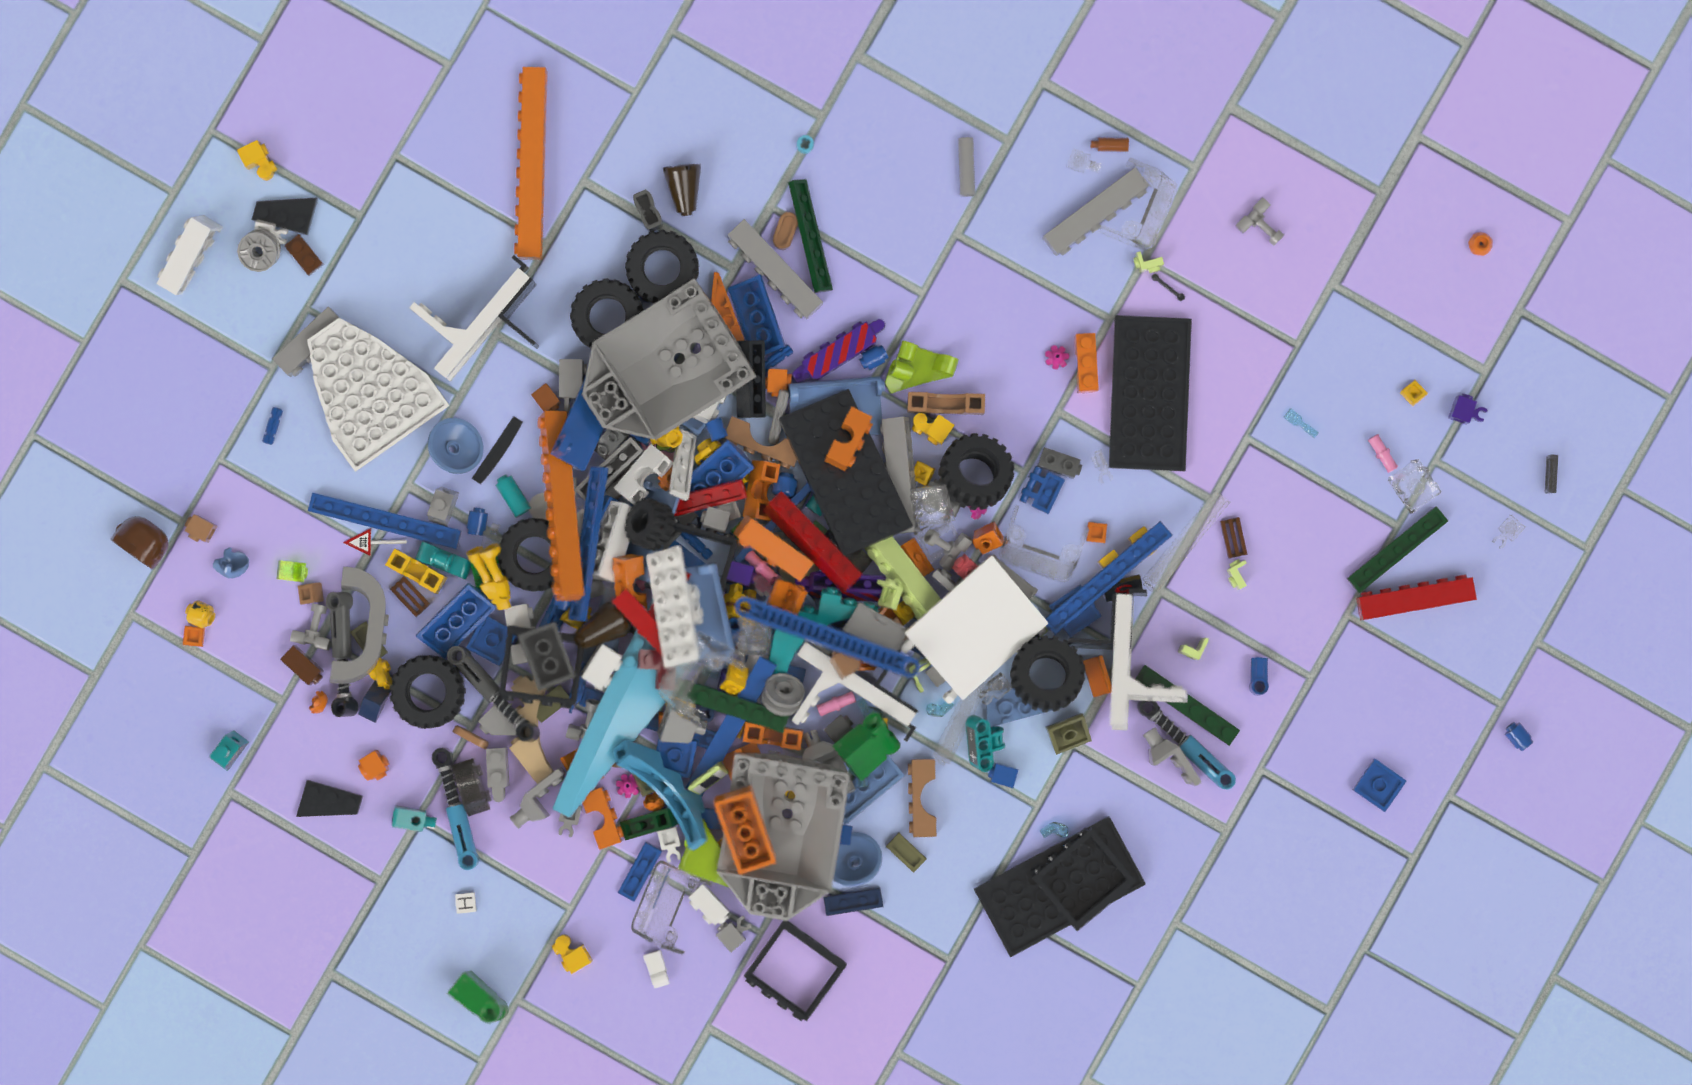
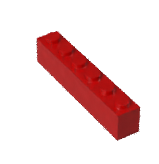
(812, 542)
(1416, 598)

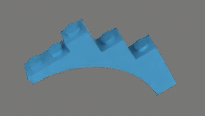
(668, 785)

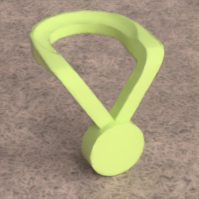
(911, 668)

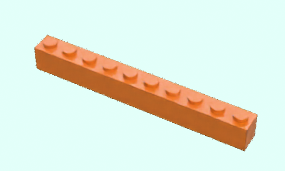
(532, 163)
(560, 512)

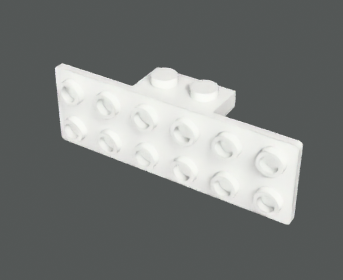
(675, 606)

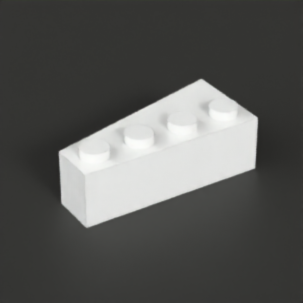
(187, 253)
(611, 540)

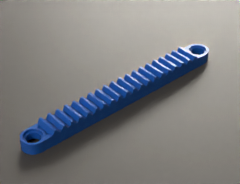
(827, 637)

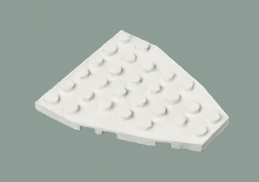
(368, 391)

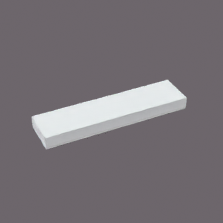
(683, 466)

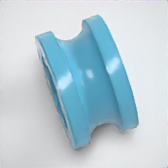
(799, 143)

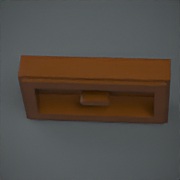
(1240, 534)
(402, 599)

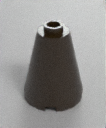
(683, 186)
(602, 627)

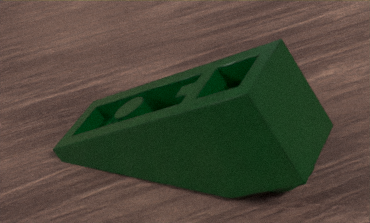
(648, 823)

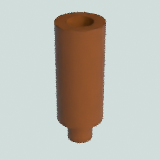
(1111, 144)

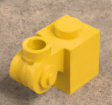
(256, 155)
(936, 431)
(572, 958)

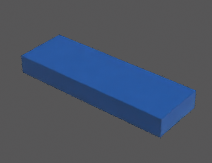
(639, 871)

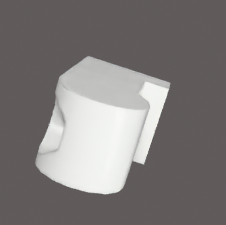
(656, 968)

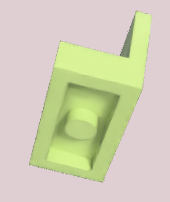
(1192, 653)

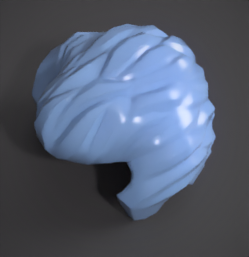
(232, 564)

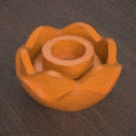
(1478, 249)
(318, 702)
(653, 802)

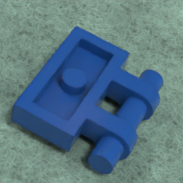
(1047, 493)

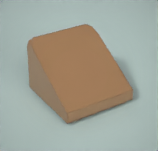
(310, 593)

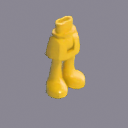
(497, 586)

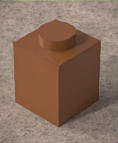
(546, 398)

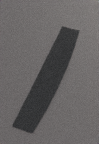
(497, 450)

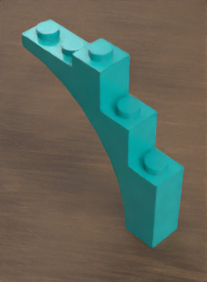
(830, 610)

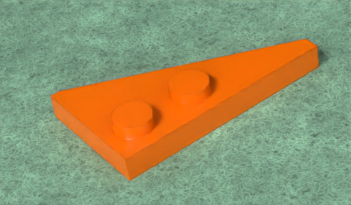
(724, 307)

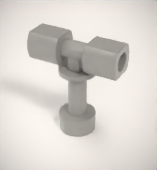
(1256, 218)
(951, 548)
(312, 636)
(575, 732)

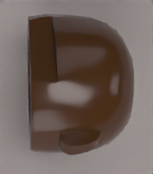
(141, 540)

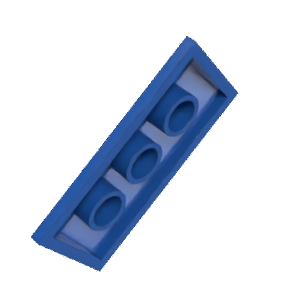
(756, 313)
(722, 466)
(456, 620)

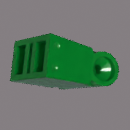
(867, 745)
(478, 998)

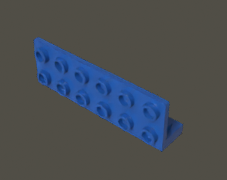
(578, 434)

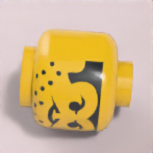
(200, 614)

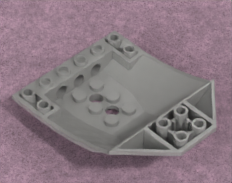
(633, 371)
(803, 844)

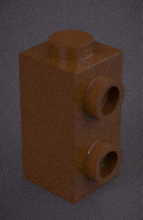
(302, 665)

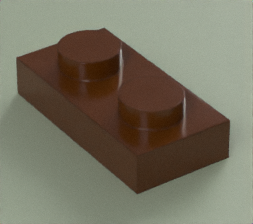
(304, 255)

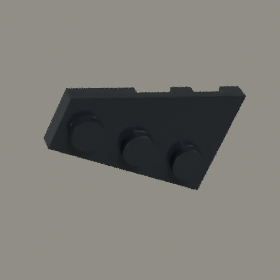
(290, 214)
(327, 801)

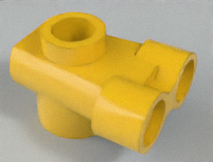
(381, 674)

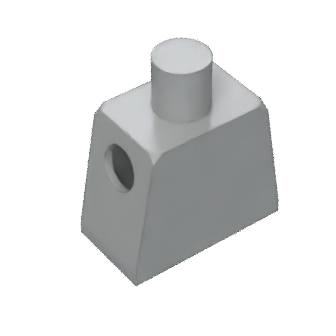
(442, 506)
(677, 729)

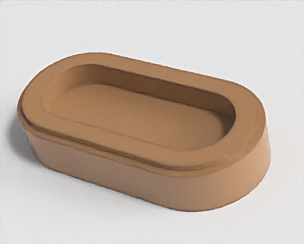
(785, 230)
(473, 738)

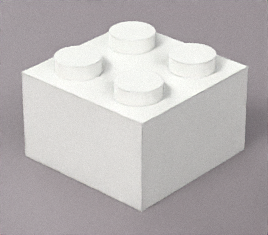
(600, 666)

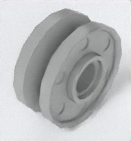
(248, 254)
(783, 694)

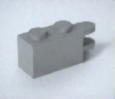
(570, 379)
(497, 772)

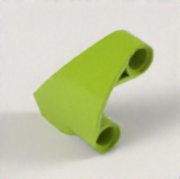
(917, 367)
(704, 859)

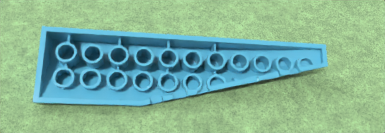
(621, 715)

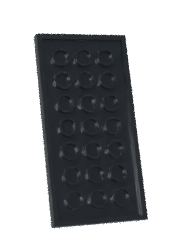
(1150, 393)
(858, 502)
(1026, 914)

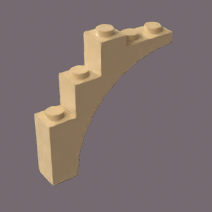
(530, 753)

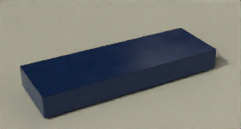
(853, 901)

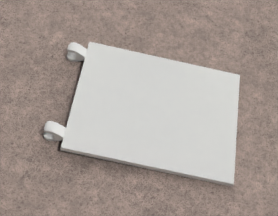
(975, 628)

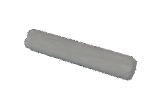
(779, 412)

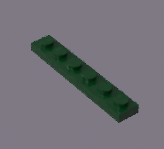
(810, 236)
(1397, 549)
(736, 707)
(1192, 709)

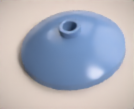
(462, 439)
(863, 851)

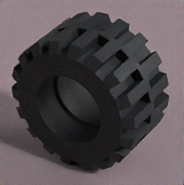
(649, 524)

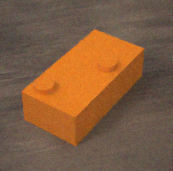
(772, 547)
(745, 829)

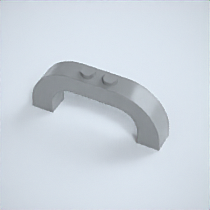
(354, 670)

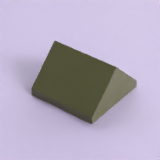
(1069, 733)

